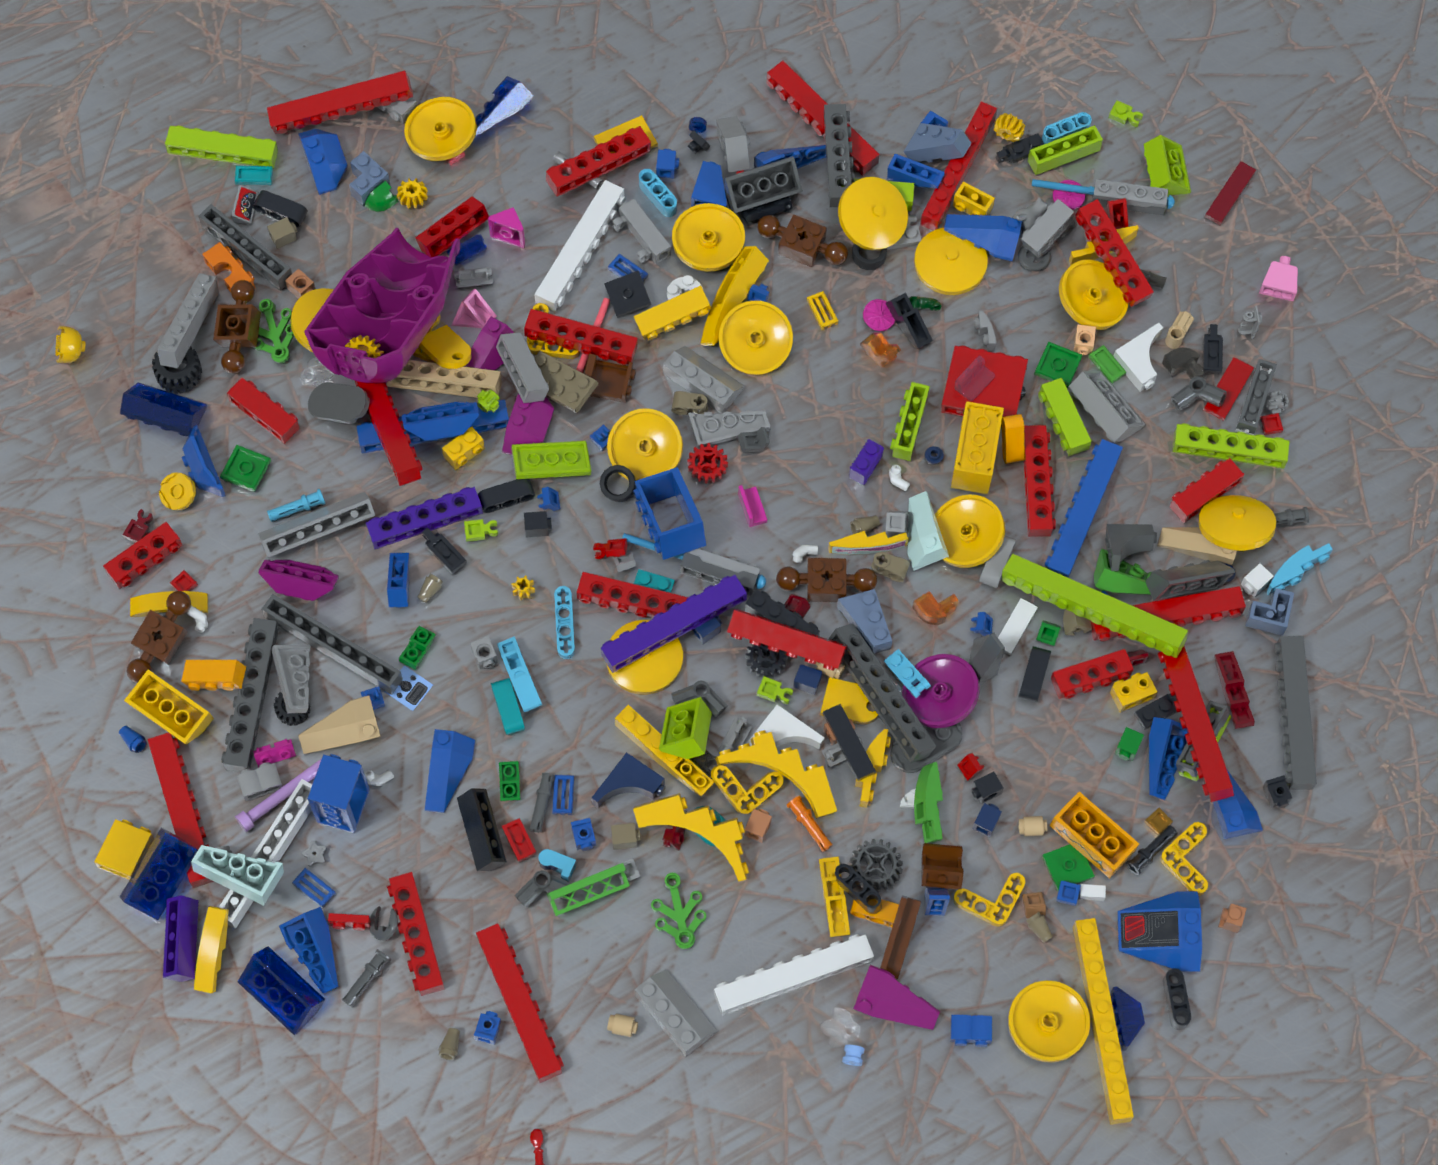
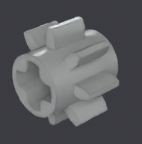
(1276, 401)

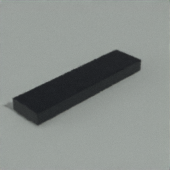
(849, 742)

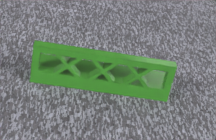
(598, 877)

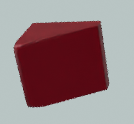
(797, 604)
(1137, 657)

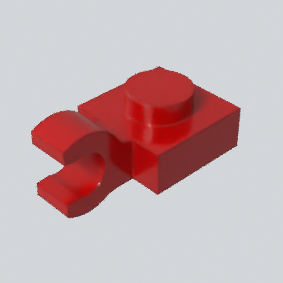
(612, 548)

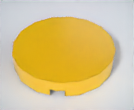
(177, 491)

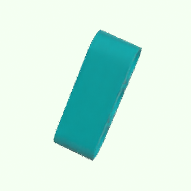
(507, 706)

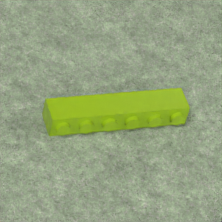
(221, 146)

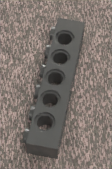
(834, 115)
(245, 246)

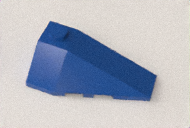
(802, 155)
(1165, 747)
(1237, 814)

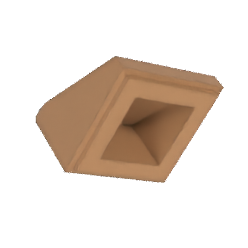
(1033, 904)

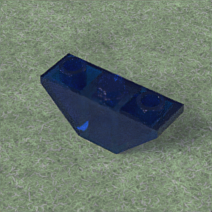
(1127, 1016)

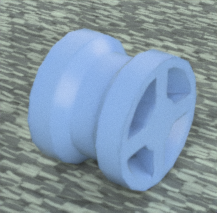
(853, 1055)

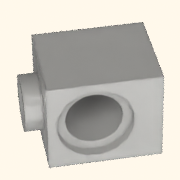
(897, 521)
(484, 645)

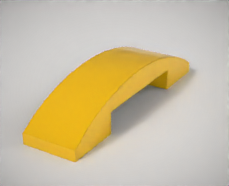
(156, 602)

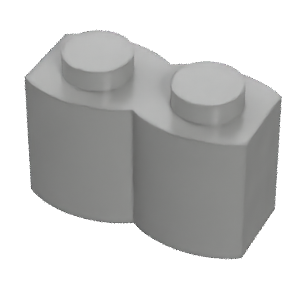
(260, 781)

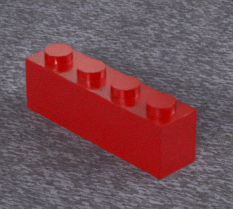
(263, 410)
(1209, 487)

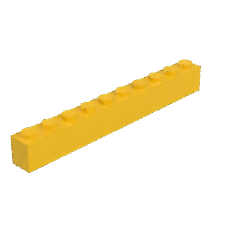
(1102, 1021)

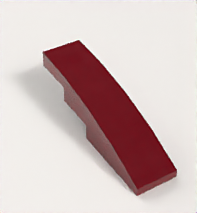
(1234, 690)

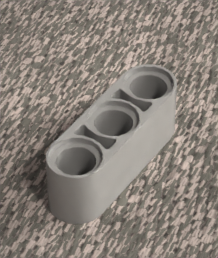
(993, 568)

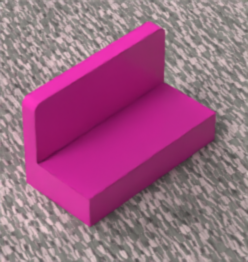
(752, 506)

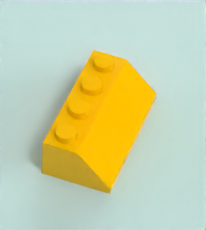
(169, 708)

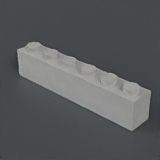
(188, 320)
(316, 524)

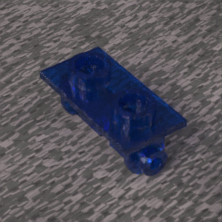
(469, 249)

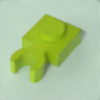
(1122, 112)
(476, 529)
(771, 689)

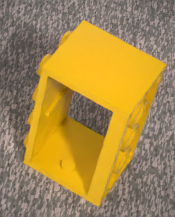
(977, 447)

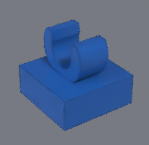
(758, 293)
(600, 437)
(550, 499)
(984, 624)
(375, 697)
(1068, 893)

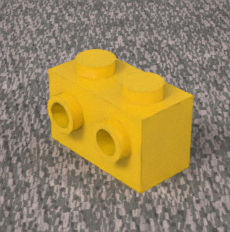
(972, 200)
(463, 448)
(1133, 691)

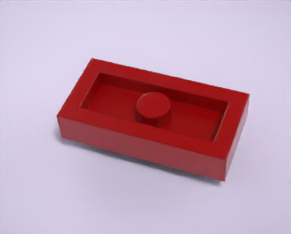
(519, 840)
(340, 921)

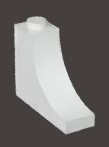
(1136, 360)
(789, 729)

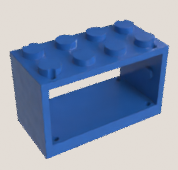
(661, 487)
(338, 793)

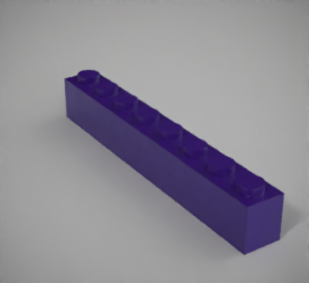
(673, 623)

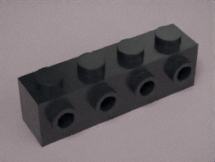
(763, 606)
(481, 829)

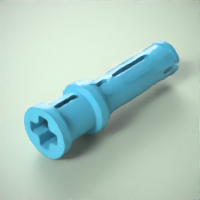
(306, 502)

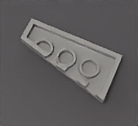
(726, 425)
(293, 673)

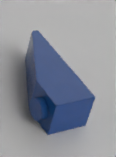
(910, 171)
(398, 580)
(936, 901)

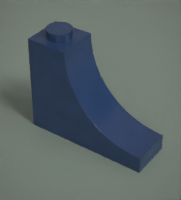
(629, 777)

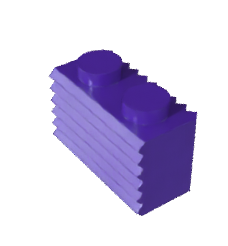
(866, 462)

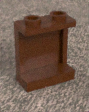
(611, 378)
(942, 866)

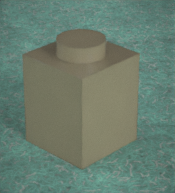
(282, 232)
(625, 836)

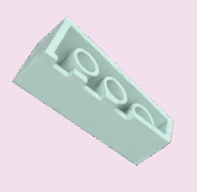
(239, 873)

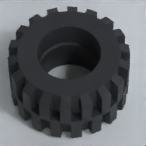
(178, 380)

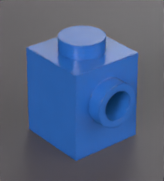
(666, 163)

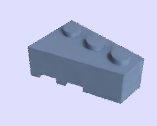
(937, 142)
(867, 616)

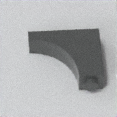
(1126, 540)

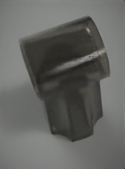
(705, 761)

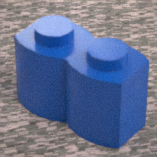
(971, 1029)

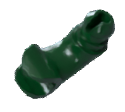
(925, 303)

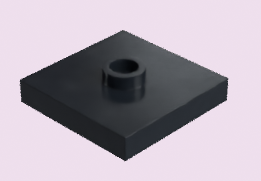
(627, 294)

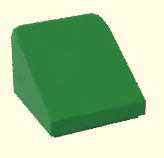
(1048, 633)

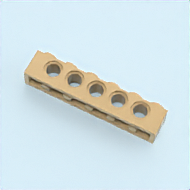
(434, 378)

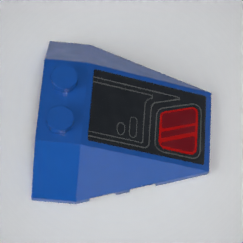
(1164, 931)

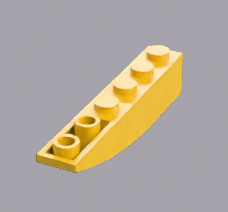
(733, 290)
(649, 740)

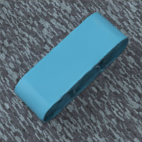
(1071, 123)
(656, 185)

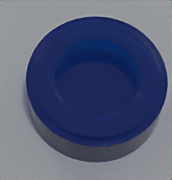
(697, 124)

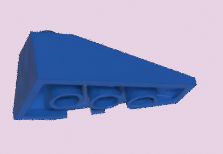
(993, 233)
(448, 763)
(312, 942)

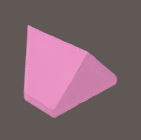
(473, 311)

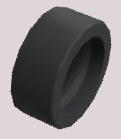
(868, 264)
(604, 478)

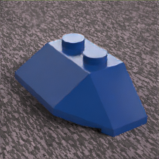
(324, 158)
(441, 420)
(200, 464)

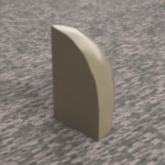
(1074, 623)

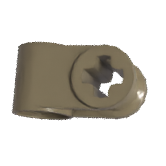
(688, 403)
(892, 566)

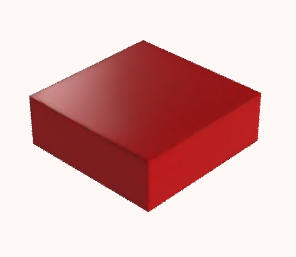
(1271, 424)
(183, 582)

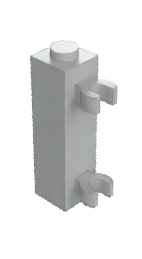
(644, 231)

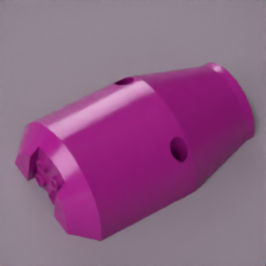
(386, 296)

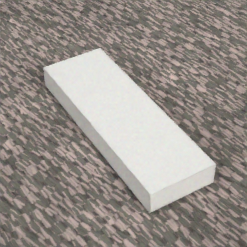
(1016, 625)

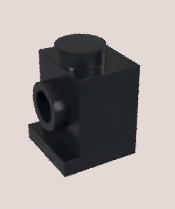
(1277, 800)

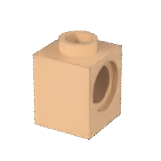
(1084, 333)

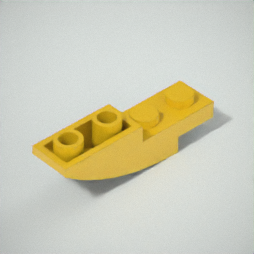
(878, 759)

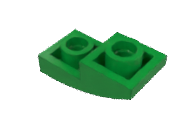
(417, 648)
(509, 781)

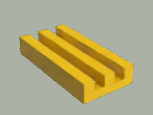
(828, 323)

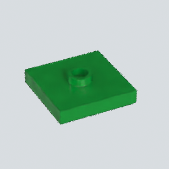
(1058, 363)
(245, 468)
(1067, 865)

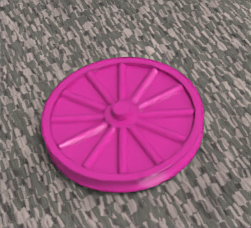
(1071, 199)
(878, 315)

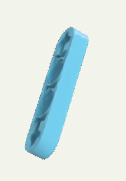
(564, 622)

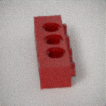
(452, 226)
(146, 545)
(1117, 660)

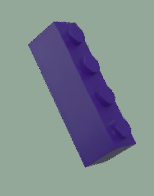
(180, 938)

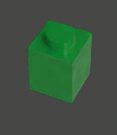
(1129, 744)

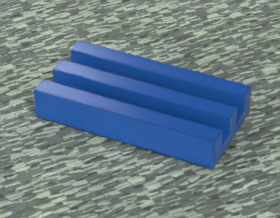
(619, 273)
(562, 811)
(326, 898)

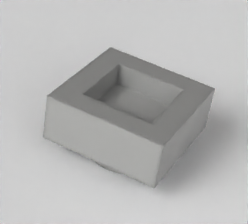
(625, 562)
(631, 870)

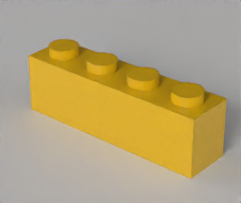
(672, 313)

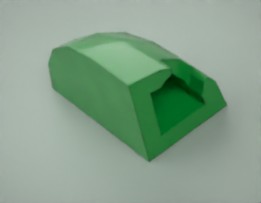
(381, 198)

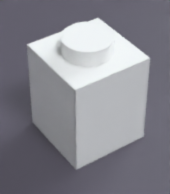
(1256, 580)

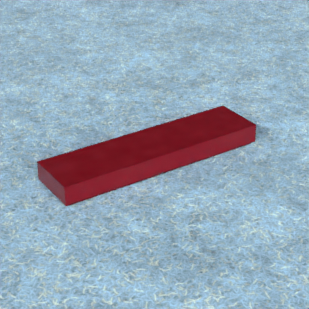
(1230, 193)

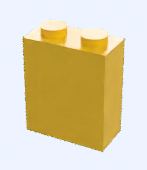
(123, 848)

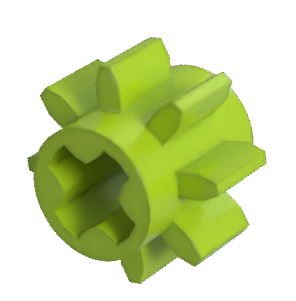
(488, 401)

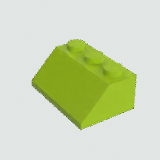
(1167, 165)
(686, 729)

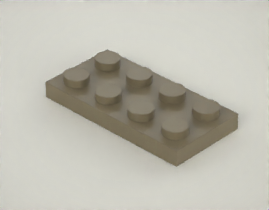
(565, 383)

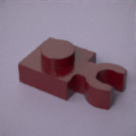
(138, 529)

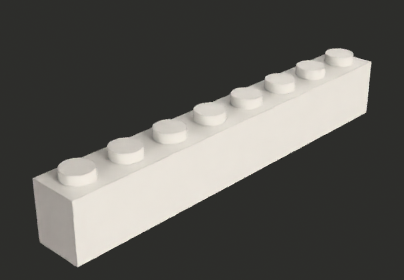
(580, 245)
(273, 845)
(793, 974)

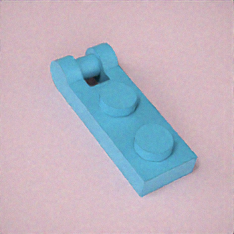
(906, 673)

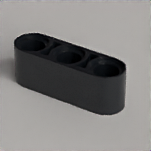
(279, 207)
(506, 495)
(1034, 674)
(854, 880)
(1177, 1008)

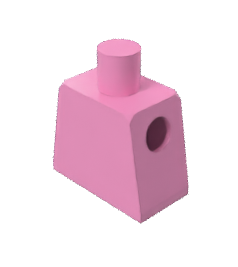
(1281, 280)

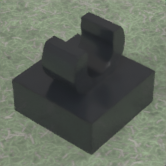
(697, 143)

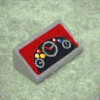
(243, 210)

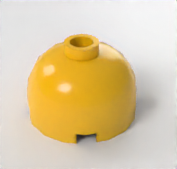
(68, 345)

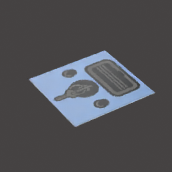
(411, 689)

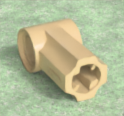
(1179, 330)

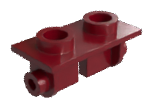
(674, 837)

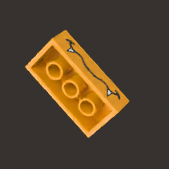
(1094, 834)

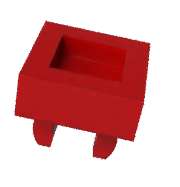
(970, 766)

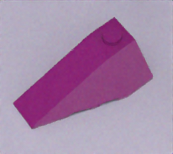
(484, 351)
(890, 1000)

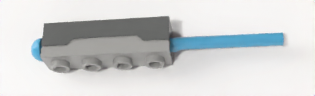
(1138, 197)
(712, 566)

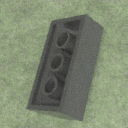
(762, 185)
(1188, 579)

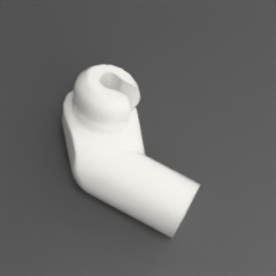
(896, 479)
(802, 551)
(200, 618)
(378, 780)

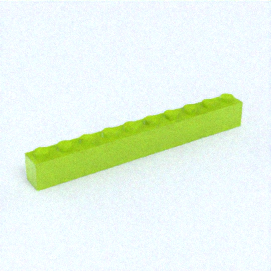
(1094, 605)

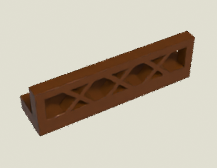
(900, 935)

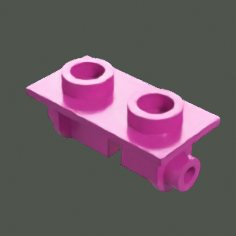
(282, 750)

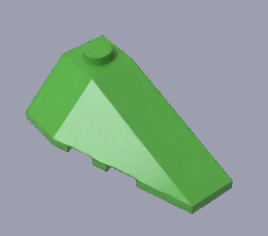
(1126, 580)

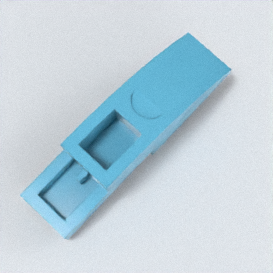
(1297, 564)
(519, 674)

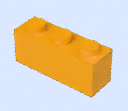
(213, 674)

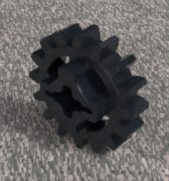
(765, 665)

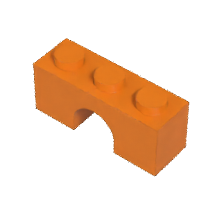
(221, 259)

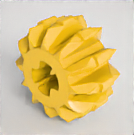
(1009, 127)
(405, 193)

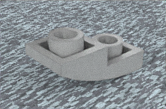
(985, 328)

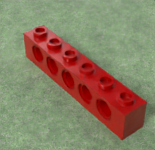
(608, 161)
(1114, 243)
(575, 329)
(1036, 525)
(628, 591)
(406, 884)

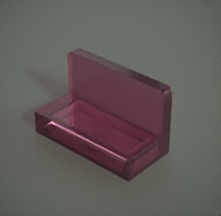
(974, 379)

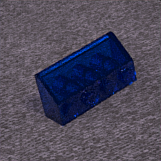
(162, 408)
(159, 874)
(280, 990)

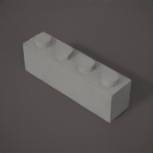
(522, 367)

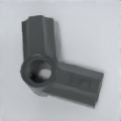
(1207, 393)
(710, 698)
(532, 889)

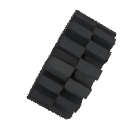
(279, 707)

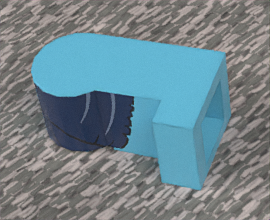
(557, 862)

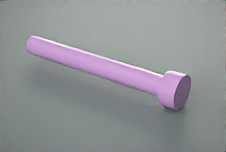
(247, 819)

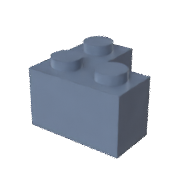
(368, 176)
(1271, 617)

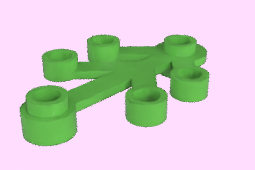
(275, 332)
(679, 914)

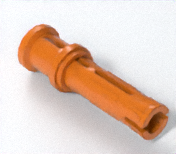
(804, 815)

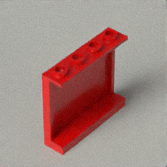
(1001, 392)

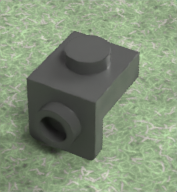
(754, 441)

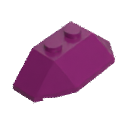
(527, 423)
(298, 578)

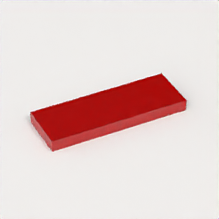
(1232, 382)

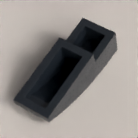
(909, 320)

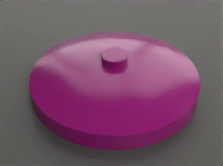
(951, 694)

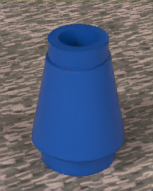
(133, 740)

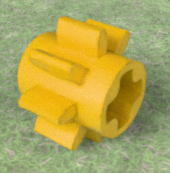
(525, 593)

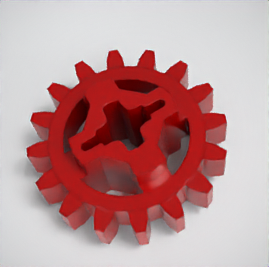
(708, 455)

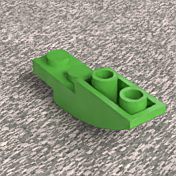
(927, 795)

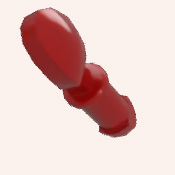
(536, 1139)

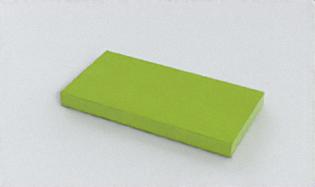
(551, 459)

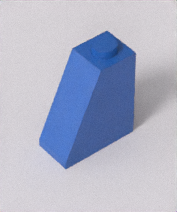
(709, 186)

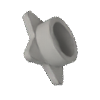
(314, 858)

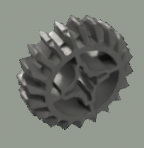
(887, 853)

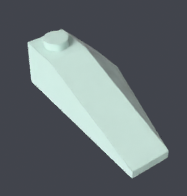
(924, 534)

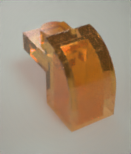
(879, 349)
(933, 612)

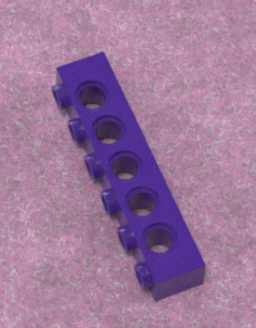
(434, 521)

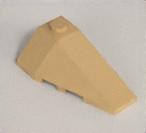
(1192, 543)
(345, 726)

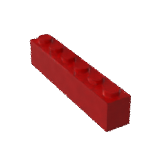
(786, 638)

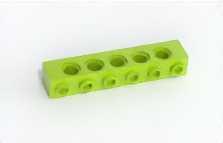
(1221, 450)

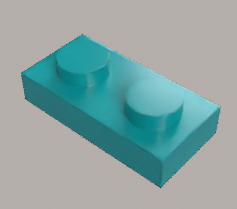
(654, 581)

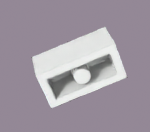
(1092, 892)

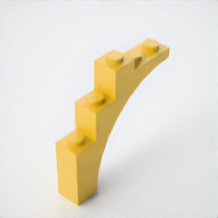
(763, 752)
(701, 821)

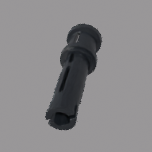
(1146, 857)

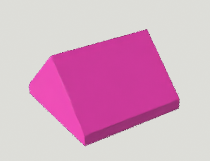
(507, 228)

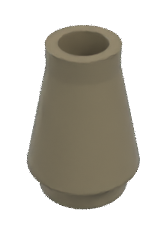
(864, 524)
(430, 586)
(1039, 926)
(449, 1045)

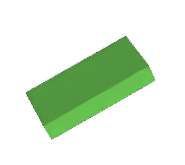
(1107, 364)

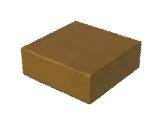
(1158, 821)

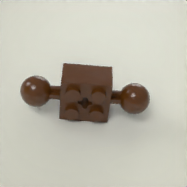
(802, 240)
(237, 326)
(826, 568)
(172, 635)

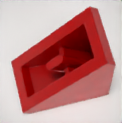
(1117, 212)

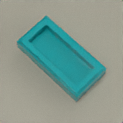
(253, 175)

